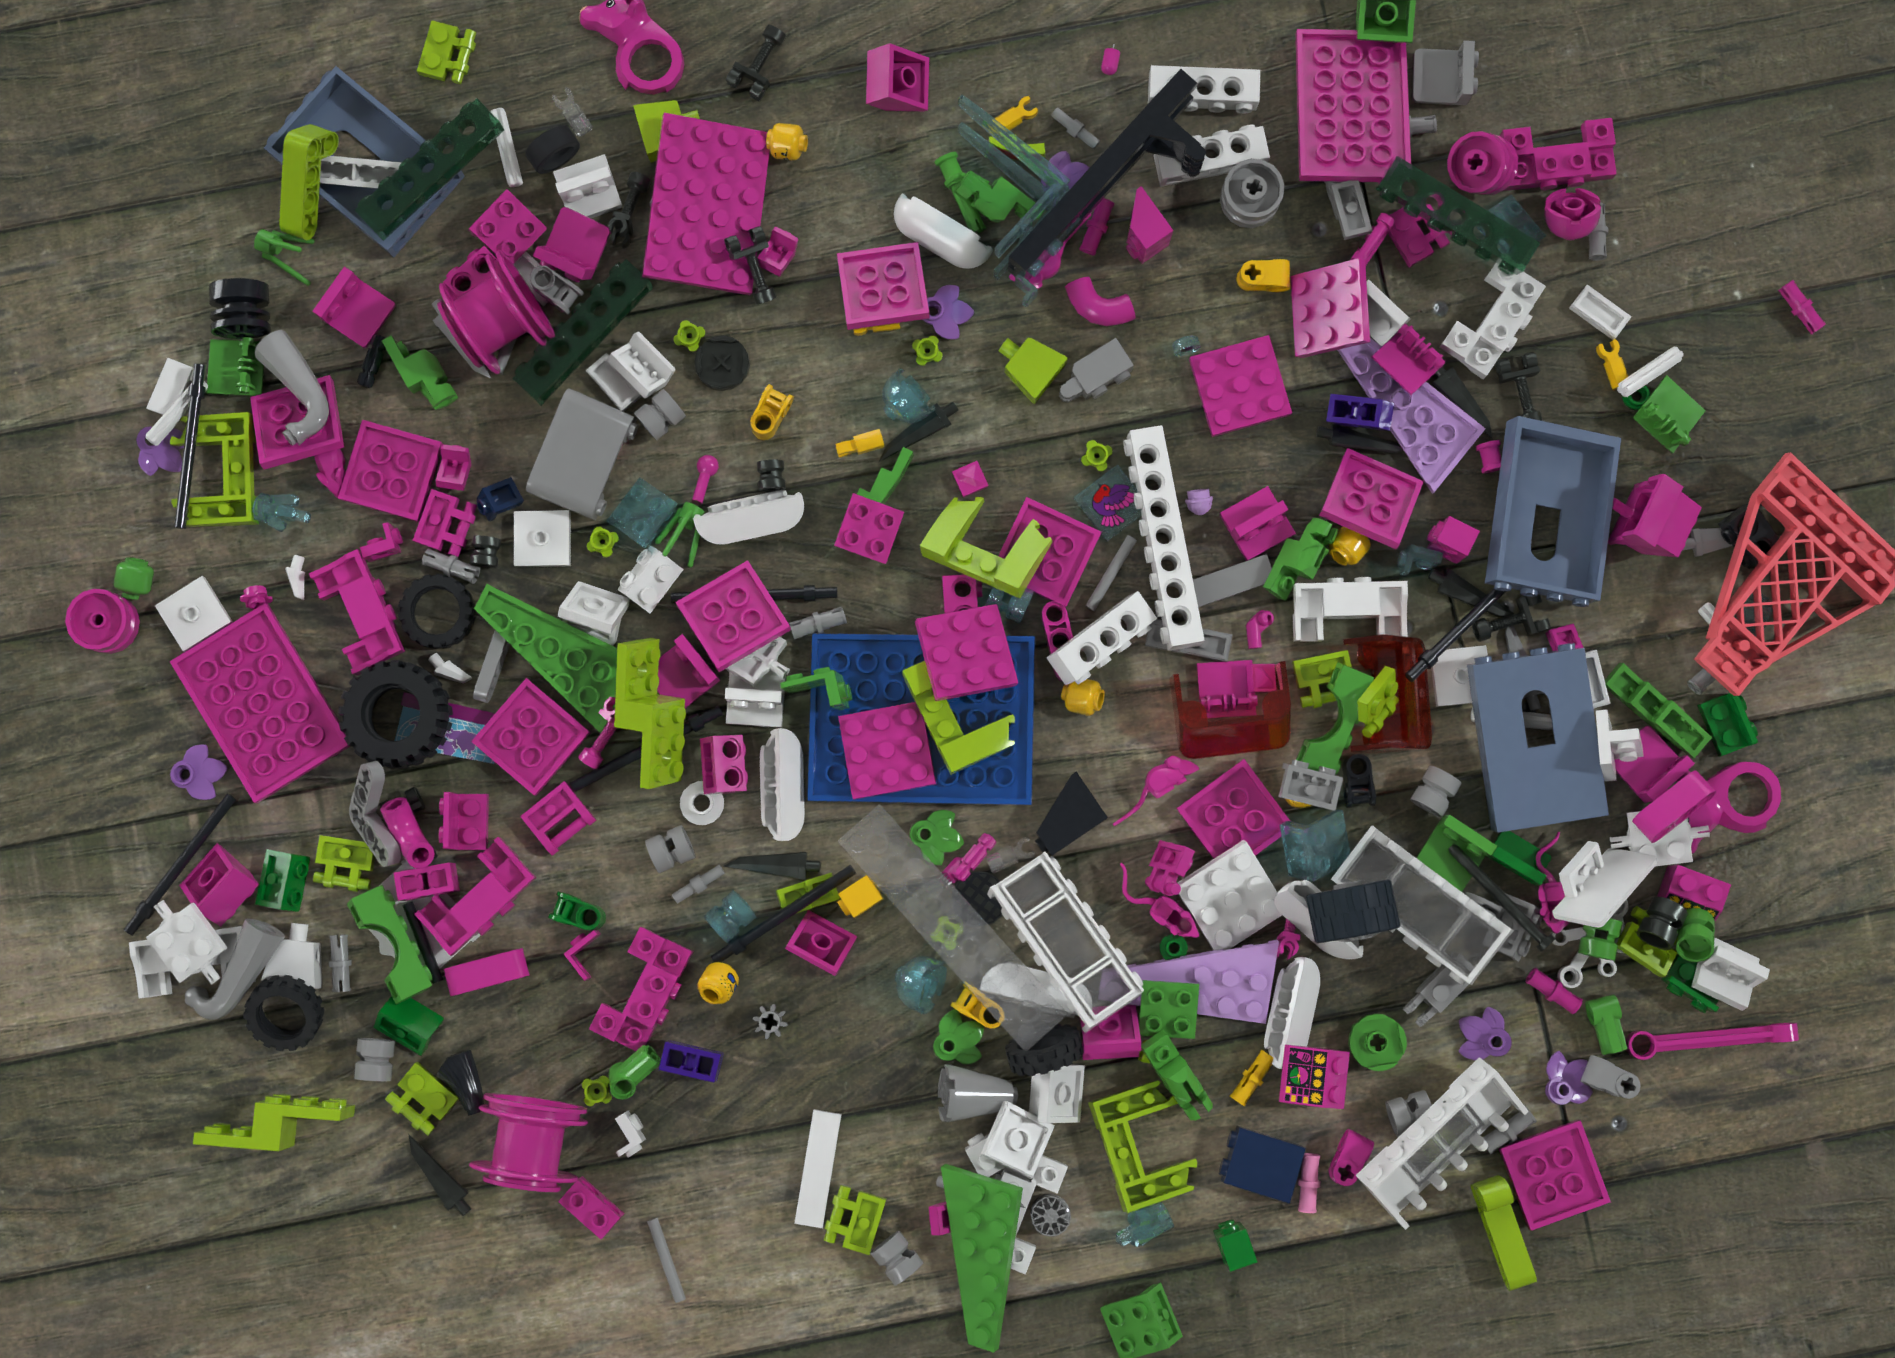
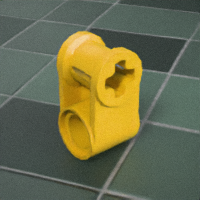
(1270, 275)
(771, 407)
(973, 1009)

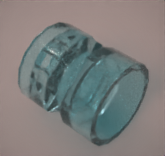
(1017, 606)
(730, 916)

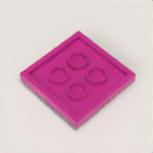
(883, 285)
(1330, 308)
(1240, 386)
(278, 408)
(390, 470)
(1371, 498)
(1065, 558)
(733, 616)
(966, 652)
(530, 737)
(886, 750)
(1232, 811)
(1554, 1175)

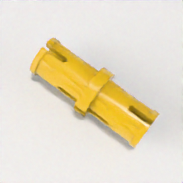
(1252, 1078)

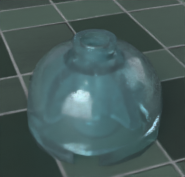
(905, 399)
(920, 981)

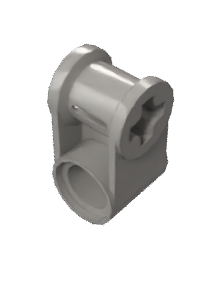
(556, 289)
(1607, 1078)

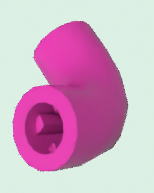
(1098, 309)
(407, 832)

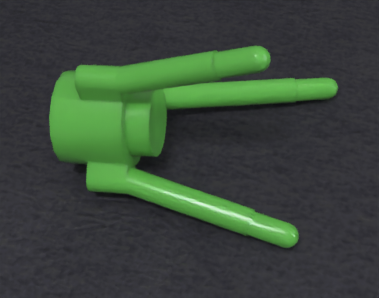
(272, 243)
(684, 518)

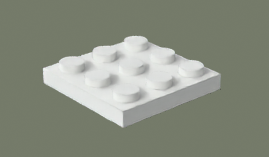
(1230, 897)

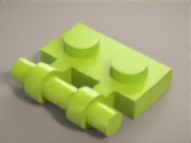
(439, 49)
(1317, 671)
(1378, 701)
(347, 854)
(1652, 958)
(426, 1090)
(863, 1222)

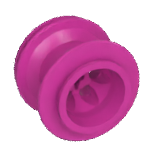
(494, 313)
(528, 1142)

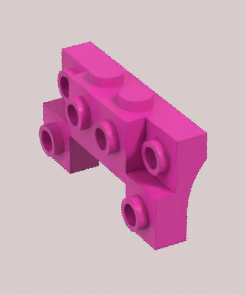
(1564, 163)
(365, 606)
(482, 904)
(651, 994)

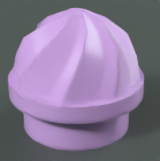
(1199, 501)

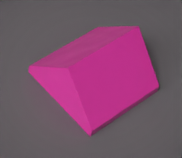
(821, 943)

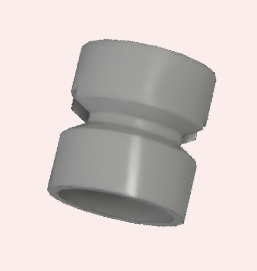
(659, 414)
(1434, 794)
(660, 851)
(374, 1059)
(1404, 1112)
(897, 1258)

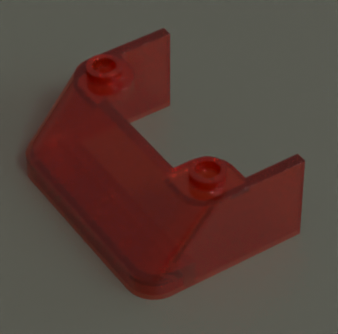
(1411, 722)
(1207, 739)

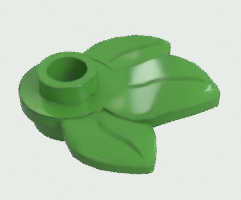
(940, 835)
(962, 1037)

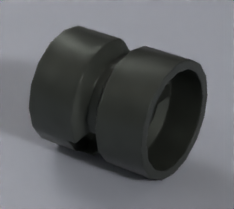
(1661, 925)

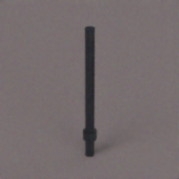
(196, 393)
(808, 593)
(1430, 657)
(695, 723)
(145, 908)
(739, 943)

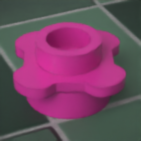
(255, 596)

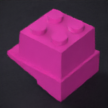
(1655, 517)

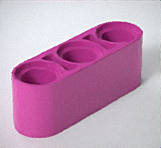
(1053, 629)
(1674, 806)
(486, 972)

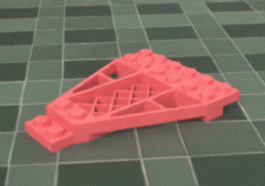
(1827, 530)

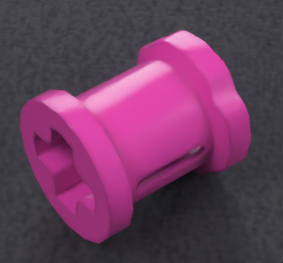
(1490, 456)

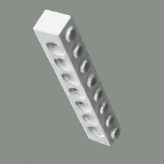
(1152, 441)

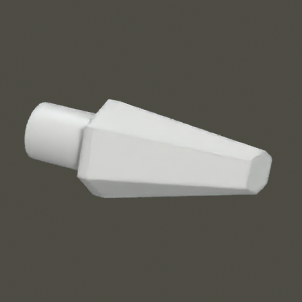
(296, 576)
(448, 670)

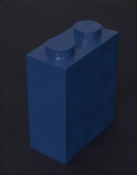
(1262, 1164)

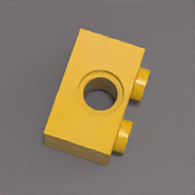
(859, 897)

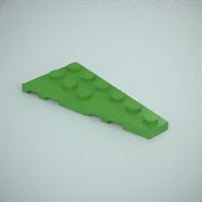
(566, 657)
(983, 1234)

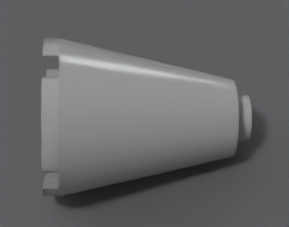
(971, 1093)

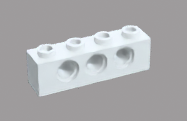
(1244, 81)
(1248, 136)
(1067, 658)

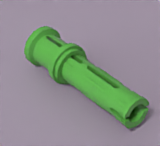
(953, 175)

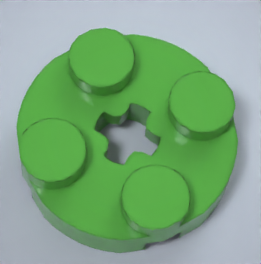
(1390, 1052)

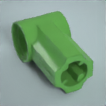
(1605, 1016)
(632, 1071)

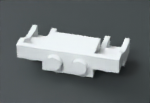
(1496, 332)
(1349, 600)
(154, 975)
(1047, 1175)

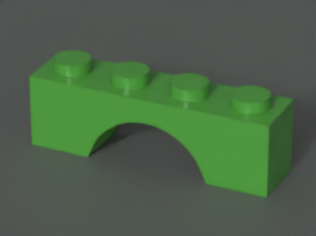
(1347, 687)
(376, 912)

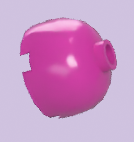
(1572, 213)

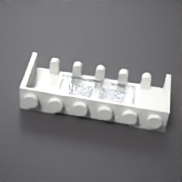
(1439, 1138)

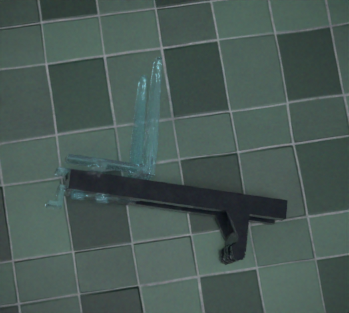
(1066, 208)

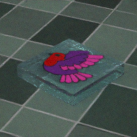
(1110, 503)

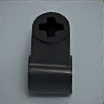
(1358, 783)

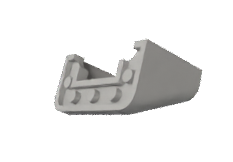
(580, 454)

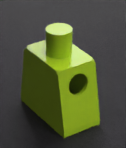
(650, 119)
(1032, 366)

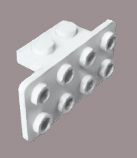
(1600, 883)

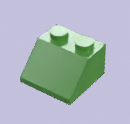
(1385, 20)

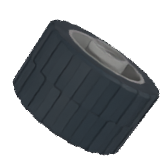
(1353, 911)

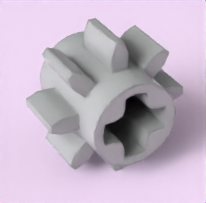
(763, 1025)

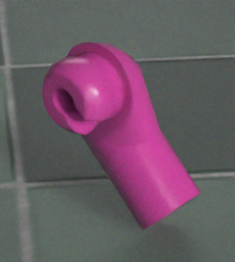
(1256, 626)

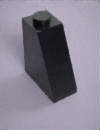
(1069, 817)

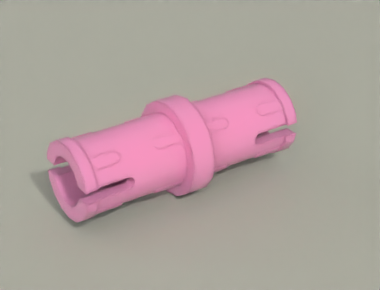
(1309, 1183)

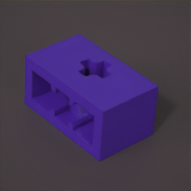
(1360, 412)
(691, 1061)

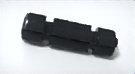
(372, 362)

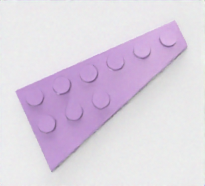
(1424, 424)
(1230, 981)

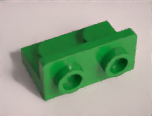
(1728, 723)
(282, 880)
(1680, 981)

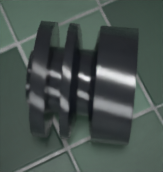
(239, 308)

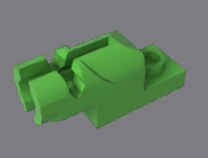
(994, 200)
(421, 373)
(1300, 558)
(1175, 1073)

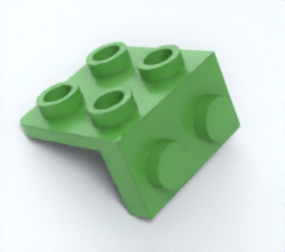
(837, 690)

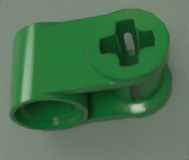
(572, 911)

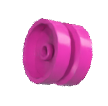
(1498, 165)
(102, 621)

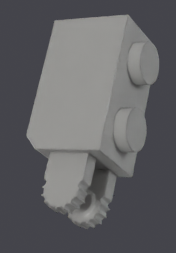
(1096, 372)
(1436, 992)

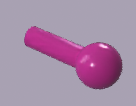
(707, 467)

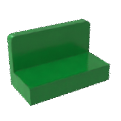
(1519, 857)
(408, 1023)

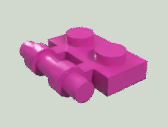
(1410, 239)
(437, 519)
(1168, 863)

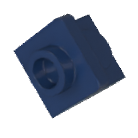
(498, 498)

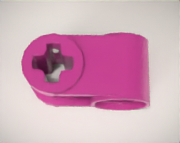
(1351, 1153)

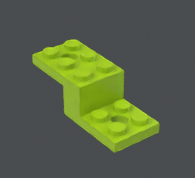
(654, 715)
(274, 1123)

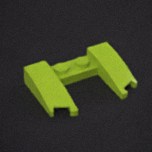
(237, 438)
(1009, 575)
(955, 748)
(1132, 1184)

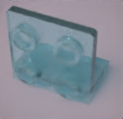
(1316, 847)

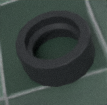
(552, 149)

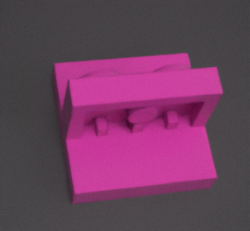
(1257, 523)
(1114, 1037)

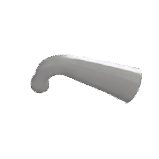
(286, 362)
(251, 954)

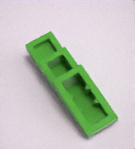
(887, 480)
(1656, 710)

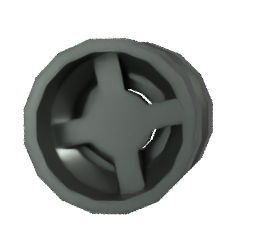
(771, 475)
(485, 551)

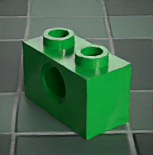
(1234, 1245)

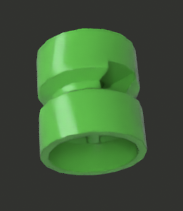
(1696, 936)
(1600, 947)

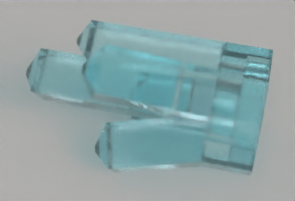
(273, 508)
(1145, 1225)

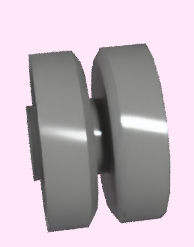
(1254, 177)

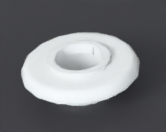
(692, 814)

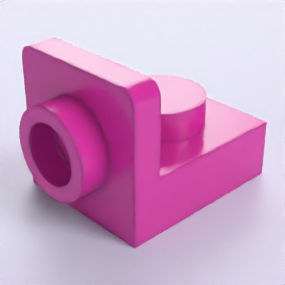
(380, 548)

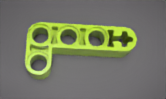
(301, 178)
(1494, 1206)

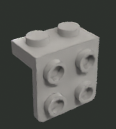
(1445, 75)

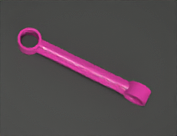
(1715, 1038)

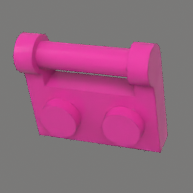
(1373, 240)
(551, 811)

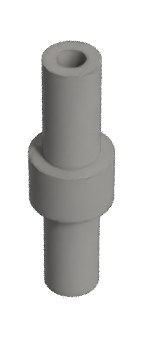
(1075, 128)
(698, 883)

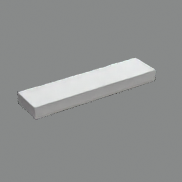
(818, 1168)

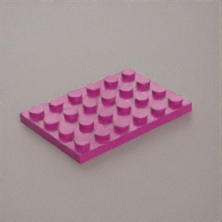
(1350, 106)
(705, 191)
(260, 703)

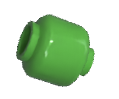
(133, 577)

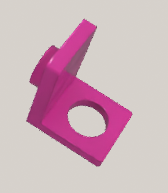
(578, 944)

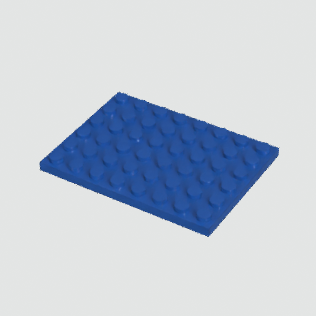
(874, 672)

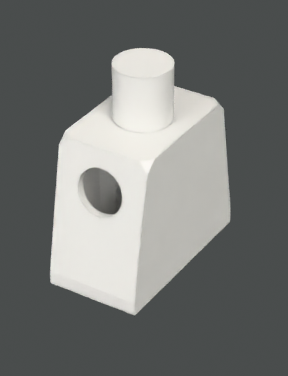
(297, 958)

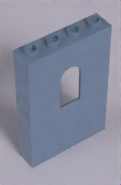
(347, 107)
(1559, 471)
(1545, 781)

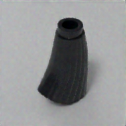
(462, 1076)

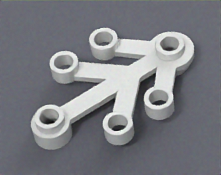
(1580, 959)

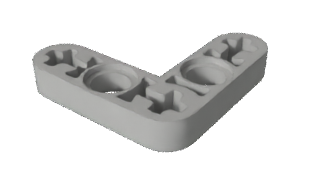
(364, 815)

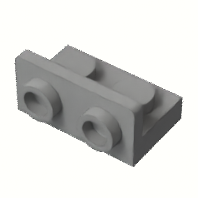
(1310, 786)
(1518, 942)

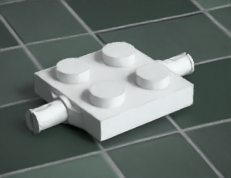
(760, 662)
(1669, 850)
(186, 942)

